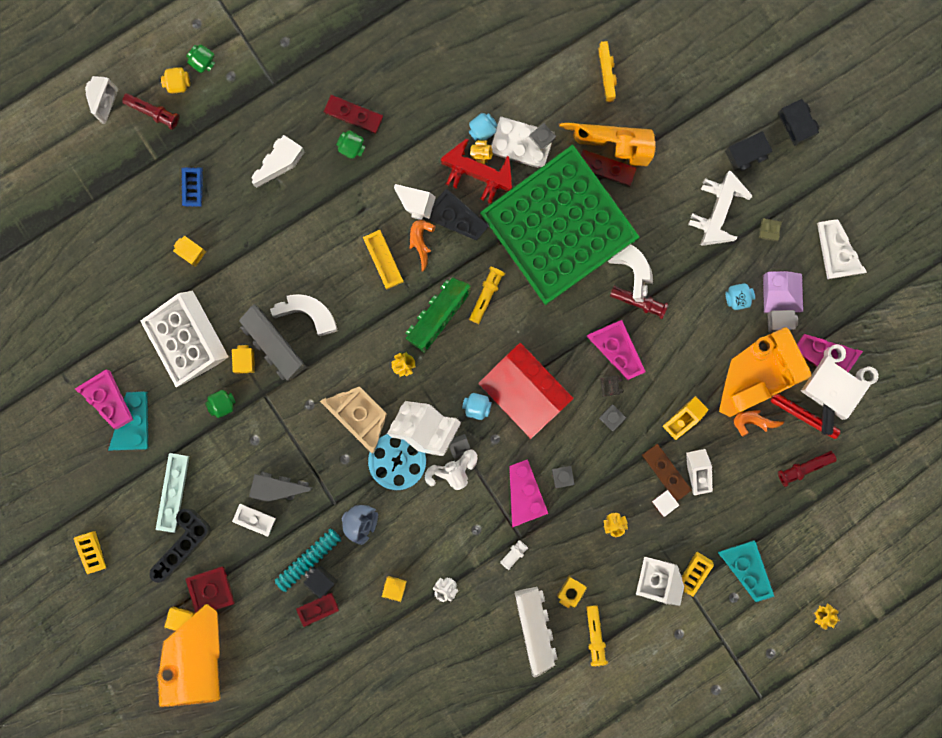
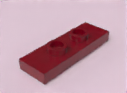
(353, 114)
(609, 168)

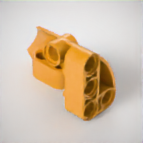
(630, 142)
(761, 374)
(192, 660)

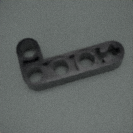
(178, 549)

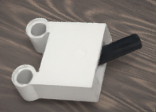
(836, 388)

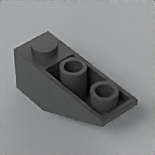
(271, 489)

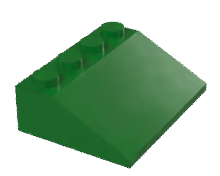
(438, 314)

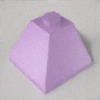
(782, 291)

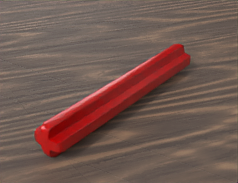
(801, 413)

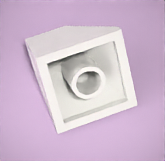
(100, 97)
(660, 582)

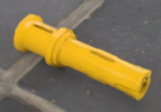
(486, 294)
(596, 645)

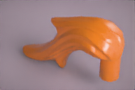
(416, 240)
(753, 417)

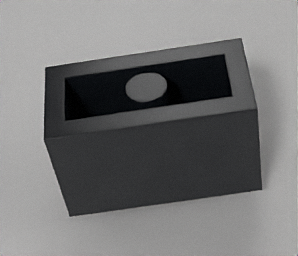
(798, 122)
(749, 151)
(319, 581)

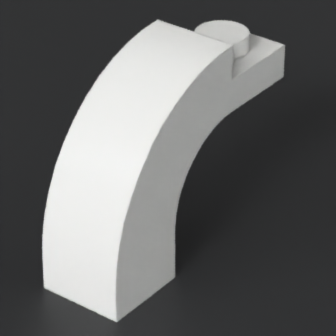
(635, 259)
(319, 313)

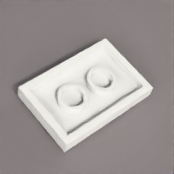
(514, 141)

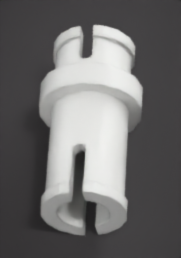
(514, 554)

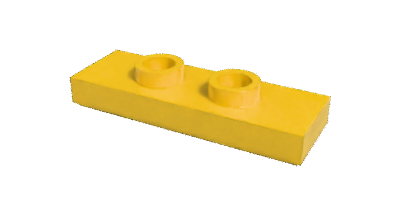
(607, 64)
(383, 259)

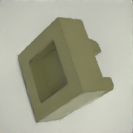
(770, 229)

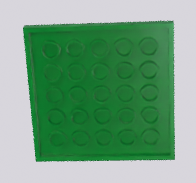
(559, 225)

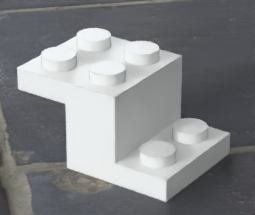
(424, 428)

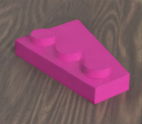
(618, 349)
(813, 351)
(106, 399)
(525, 494)

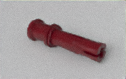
(157, 113)
(648, 305)
(798, 471)

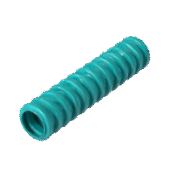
(307, 560)

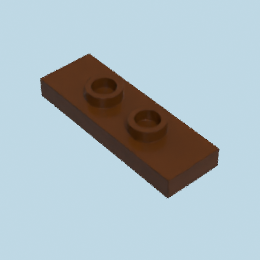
(666, 472)

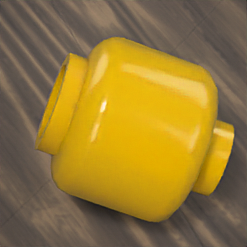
(175, 80)

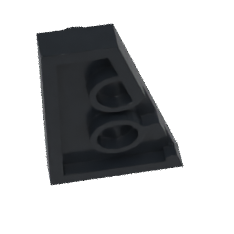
(456, 216)

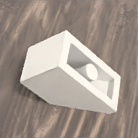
(416, 201)
(699, 472)

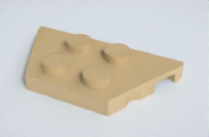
(359, 415)

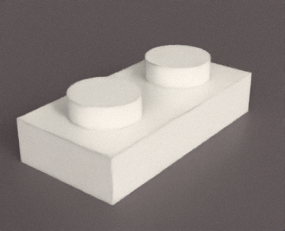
(254, 520)

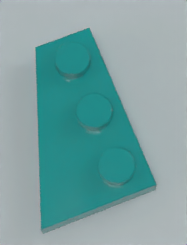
(135, 433)
(748, 567)

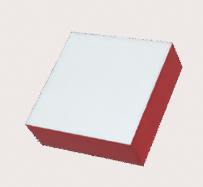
(665, 503)

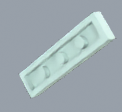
(172, 492)

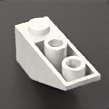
(283, 158)

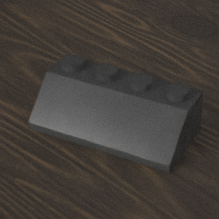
(272, 343)

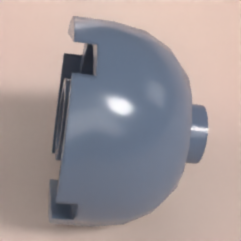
(359, 522)

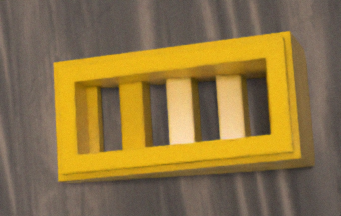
(83, 554)
(701, 577)

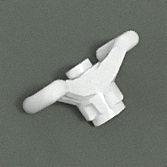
(453, 471)

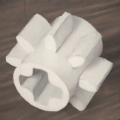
(445, 589)

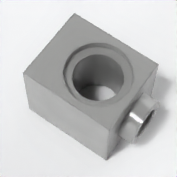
(781, 319)

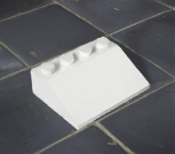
(184, 338)
(535, 630)

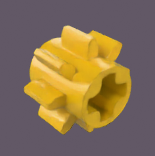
(481, 151)
(403, 364)
(615, 524)
(826, 616)

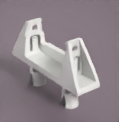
(724, 194)

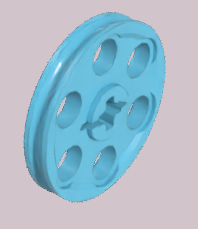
(386, 461)

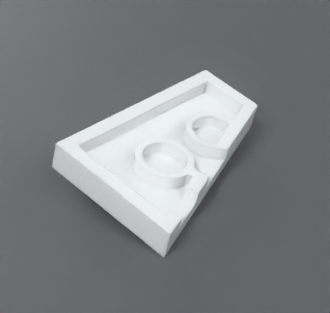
(837, 252)

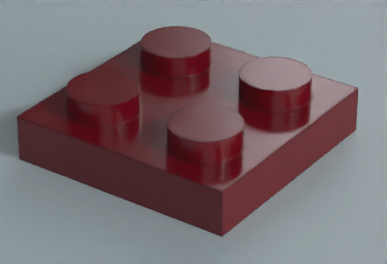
(210, 589)

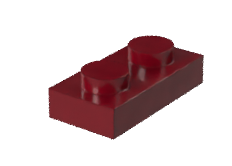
(317, 609)

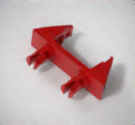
(462, 165)

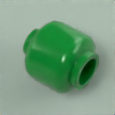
(200, 58)
(350, 144)
(220, 403)

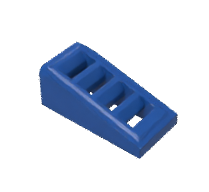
(199, 171)

